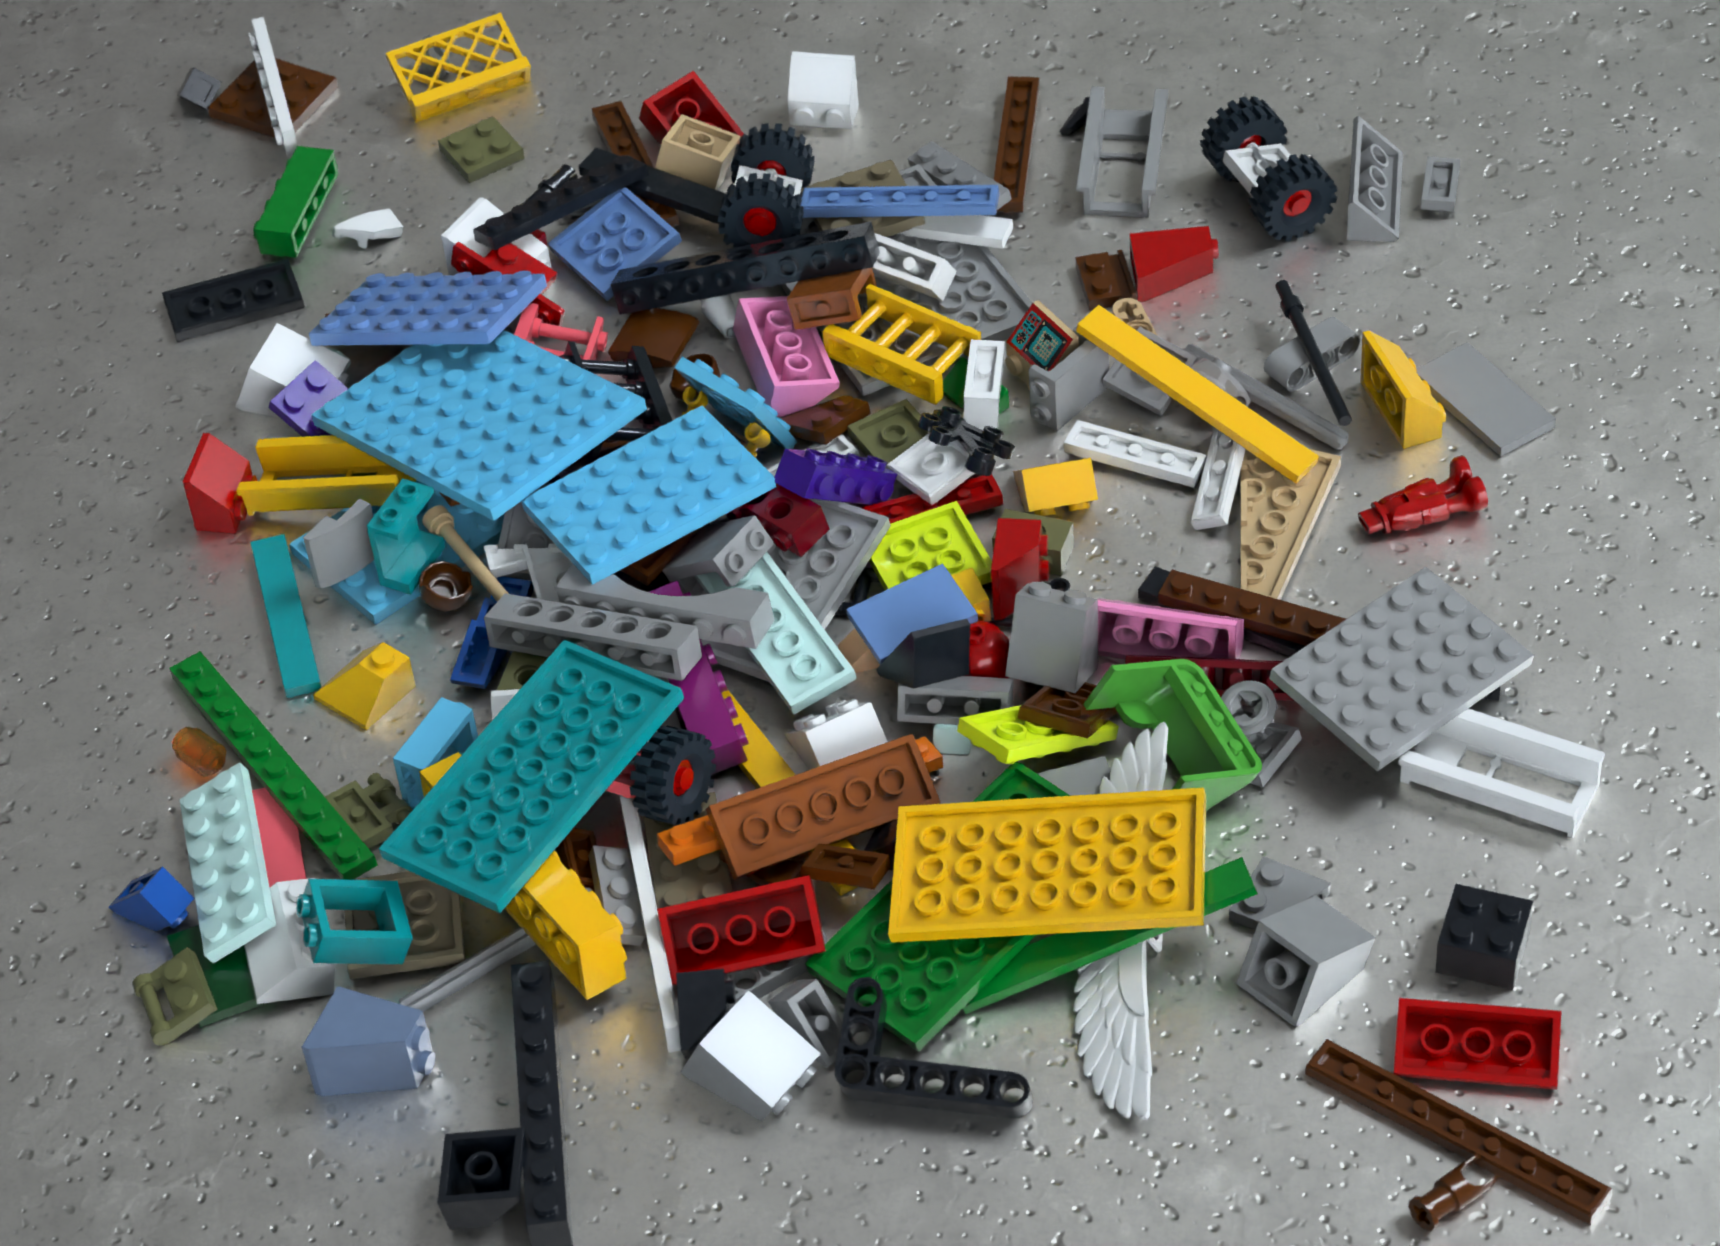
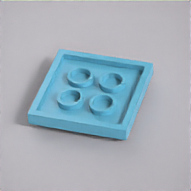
(733, 402)

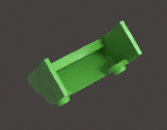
(1201, 731)

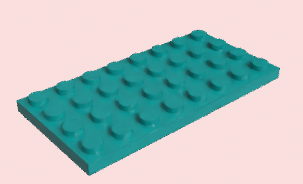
(531, 775)

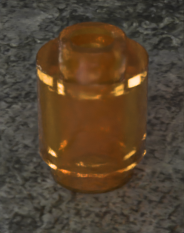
(199, 751)

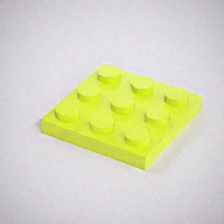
(928, 541)

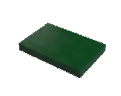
(227, 978)

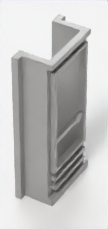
(1120, 125)

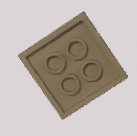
(877, 175)
(433, 921)

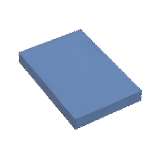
(910, 606)

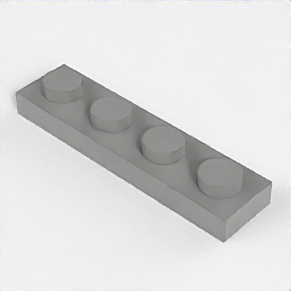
(950, 170)

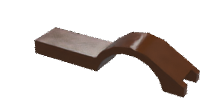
(831, 865)

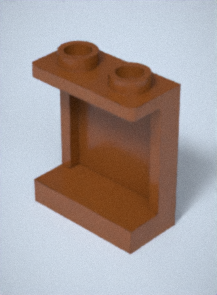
(829, 298)

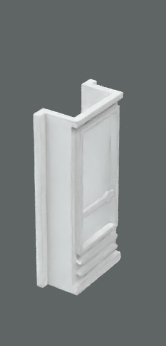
(1439, 754)

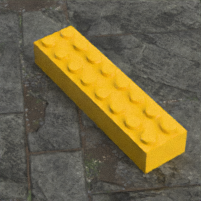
(562, 917)

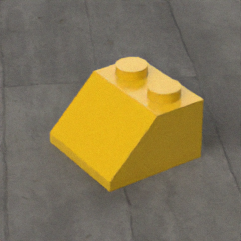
(1056, 486)

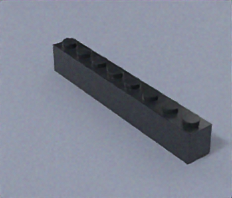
(541, 1105)

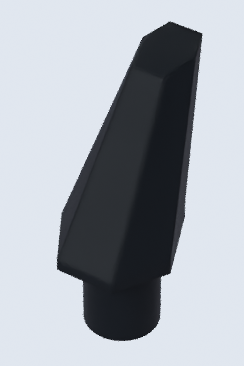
(1076, 119)

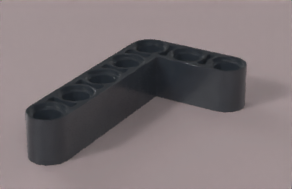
(915, 1073)

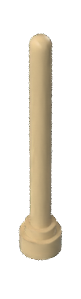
(441, 523)

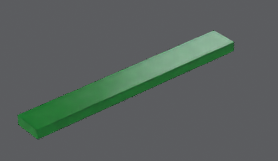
(1070, 951)

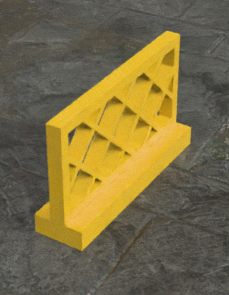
(462, 90)

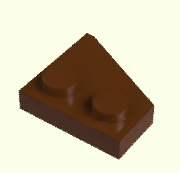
(827, 420)

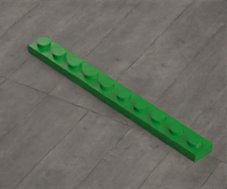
(273, 767)

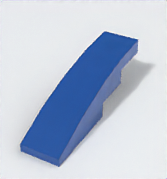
(476, 659)

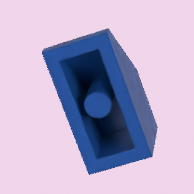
(154, 901)

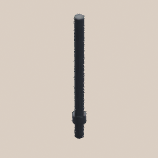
(1294, 310)

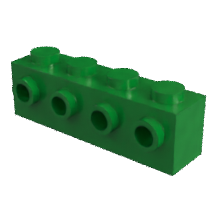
(296, 202)

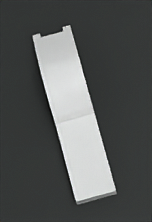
(984, 383)

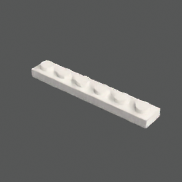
(274, 94)

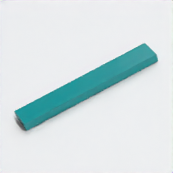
(285, 616)

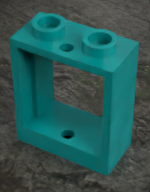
(354, 946)

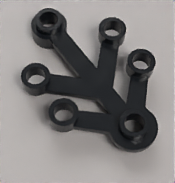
(982, 445)

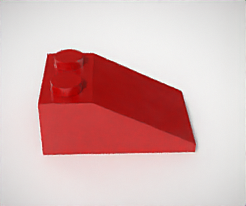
(685, 97)

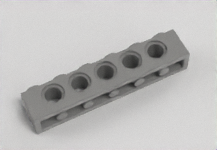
(636, 641)

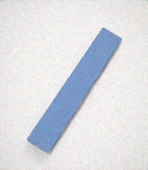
(900, 201)

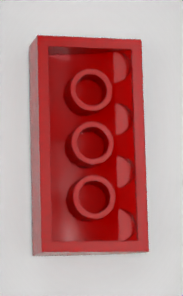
(1478, 1043)

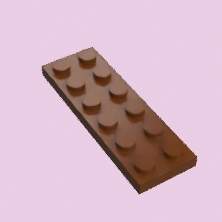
(821, 806)

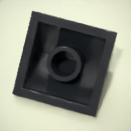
(930, 655)

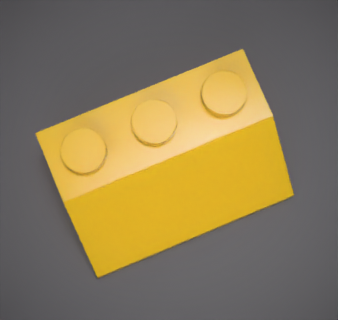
(1399, 392)

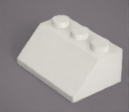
(278, 958)

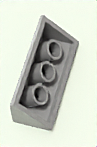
(1373, 186)

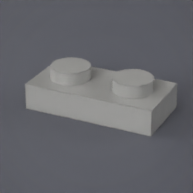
(1440, 184)

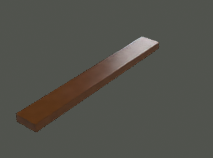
(1459, 1131)

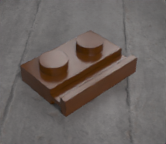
(1105, 278)

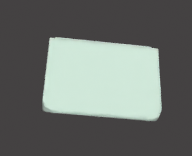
(949, 741)

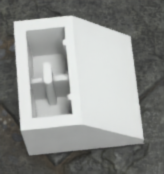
(838, 734)

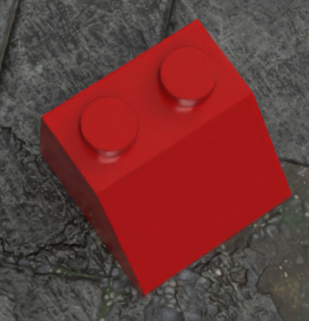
(213, 485)
(1016, 561)

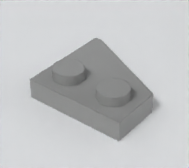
(1277, 889)

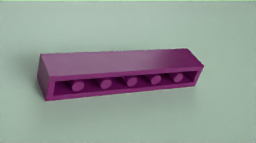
(704, 706)

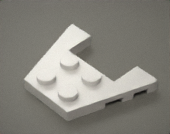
(544, 564)

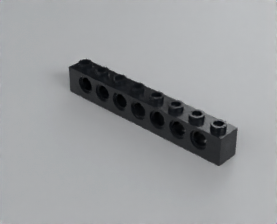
(745, 268)

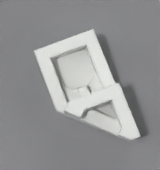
(370, 225)

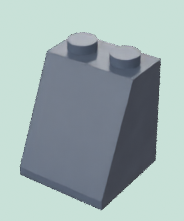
(367, 1046)

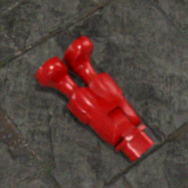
(1427, 501)

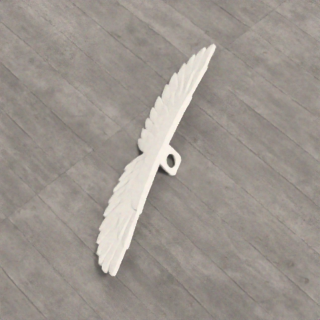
(1114, 989)

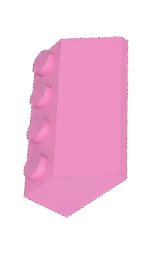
(785, 363)
(1163, 631)

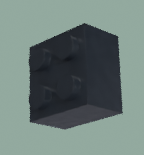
(1484, 936)

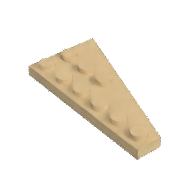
(1278, 520)

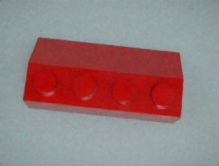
(743, 928)

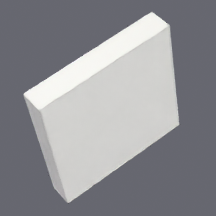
(931, 468)

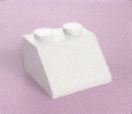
(822, 90)

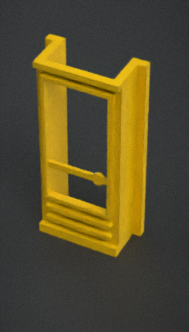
(316, 457)

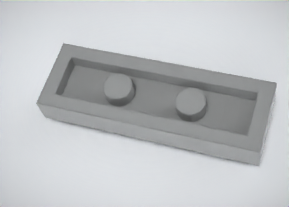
(617, 890)

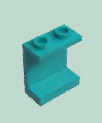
(396, 541)

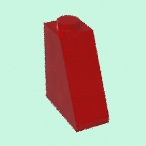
(1170, 259)

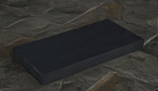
(233, 300)

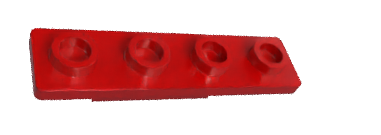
(510, 260)

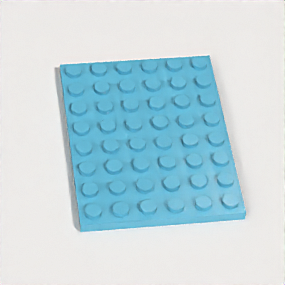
(480, 418)

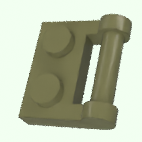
(186, 993)

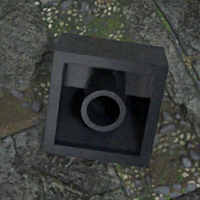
(480, 1176)

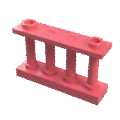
(532, 327)

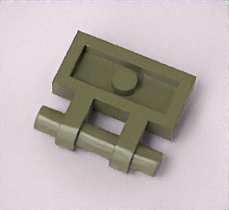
(361, 813)

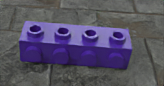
(835, 476)

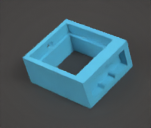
(443, 732)

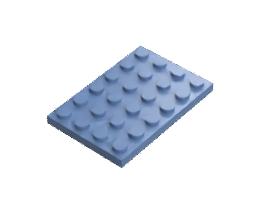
(429, 309)

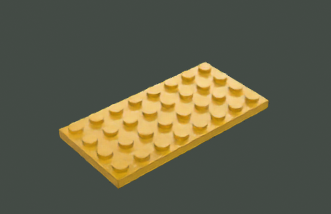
(1049, 865)

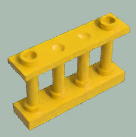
(896, 368)

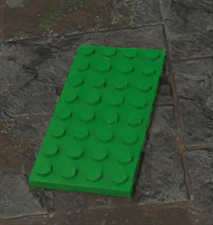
(923, 979)

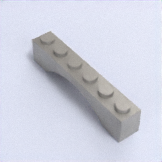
(727, 616)

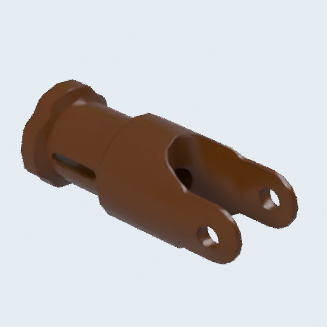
(1448, 1195)

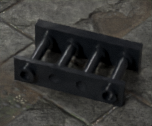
(640, 380)

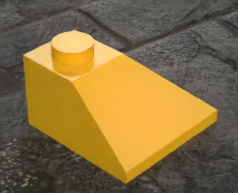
(368, 685)

